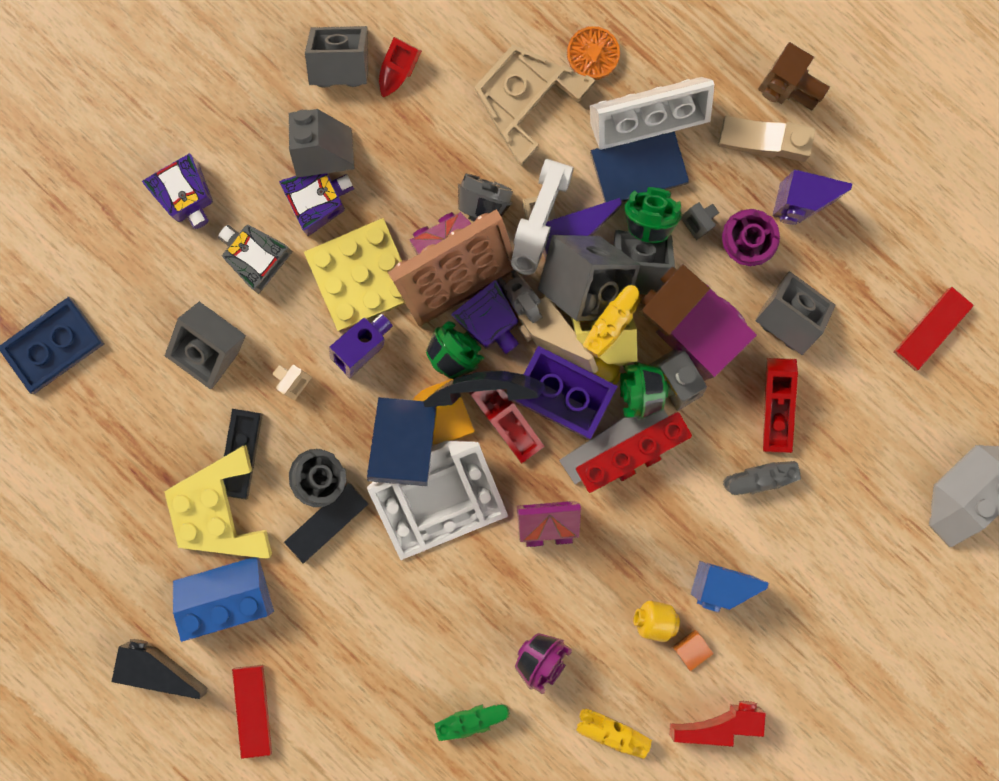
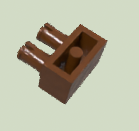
(791, 79)
(674, 299)

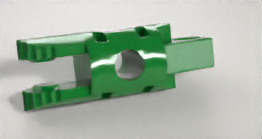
(472, 721)

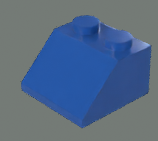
(724, 587)

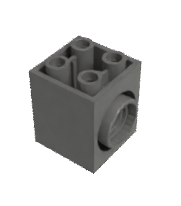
(585, 275)

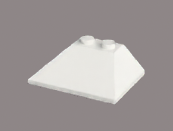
(455, 502)

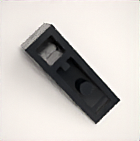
(153, 670)

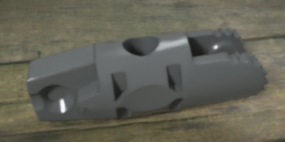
(521, 296)
(762, 478)

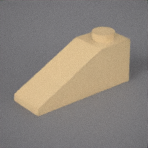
(556, 336)

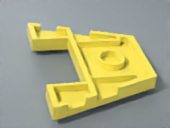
(203, 512)

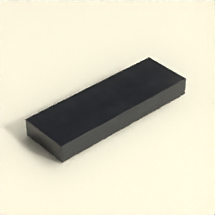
(242, 431)
(326, 523)

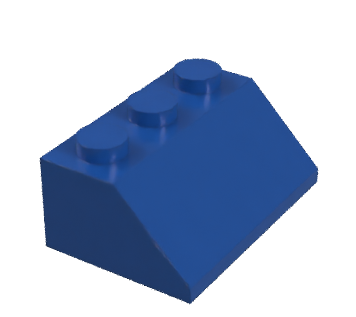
(220, 598)

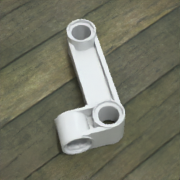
(533, 233)

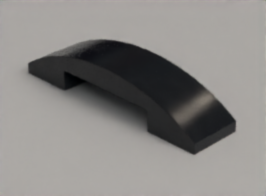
(517, 386)

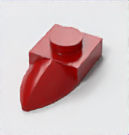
(397, 65)

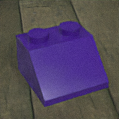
(806, 194)

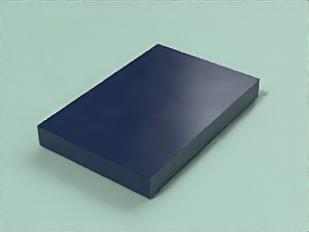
(639, 165)
(51, 345)
(401, 442)

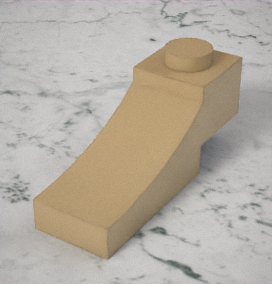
(767, 138)

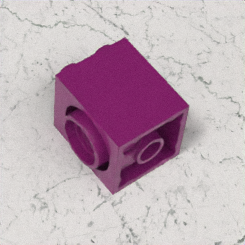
(711, 335)

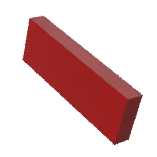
(933, 328)
(252, 711)

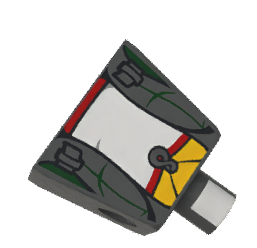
(253, 255)
(683, 379)

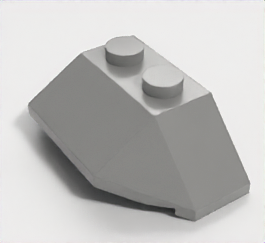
(966, 496)

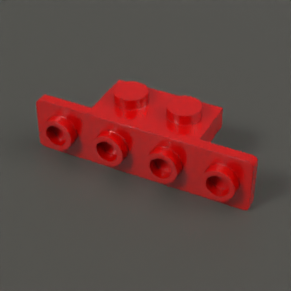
(633, 452)

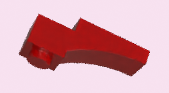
(508, 423)
(740, 720)

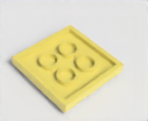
(355, 274)

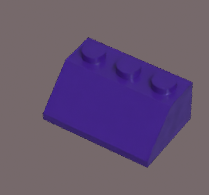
(571, 394)

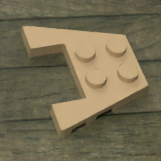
(517, 86)

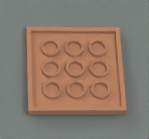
(454, 268)

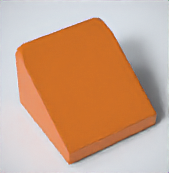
(692, 650)

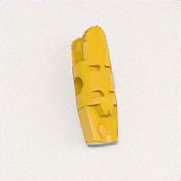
(612, 321)
(613, 734)

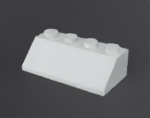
(652, 112)

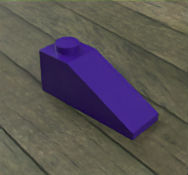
(582, 222)

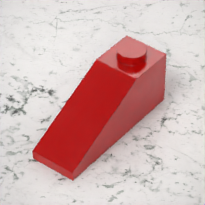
(780, 404)

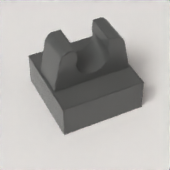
(700, 220)

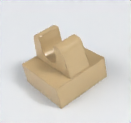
(291, 381)

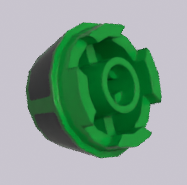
(652, 214)
(453, 352)
(643, 390)

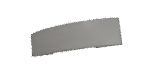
(605, 440)

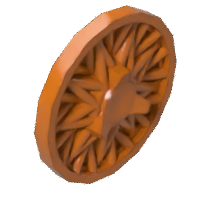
(593, 52)

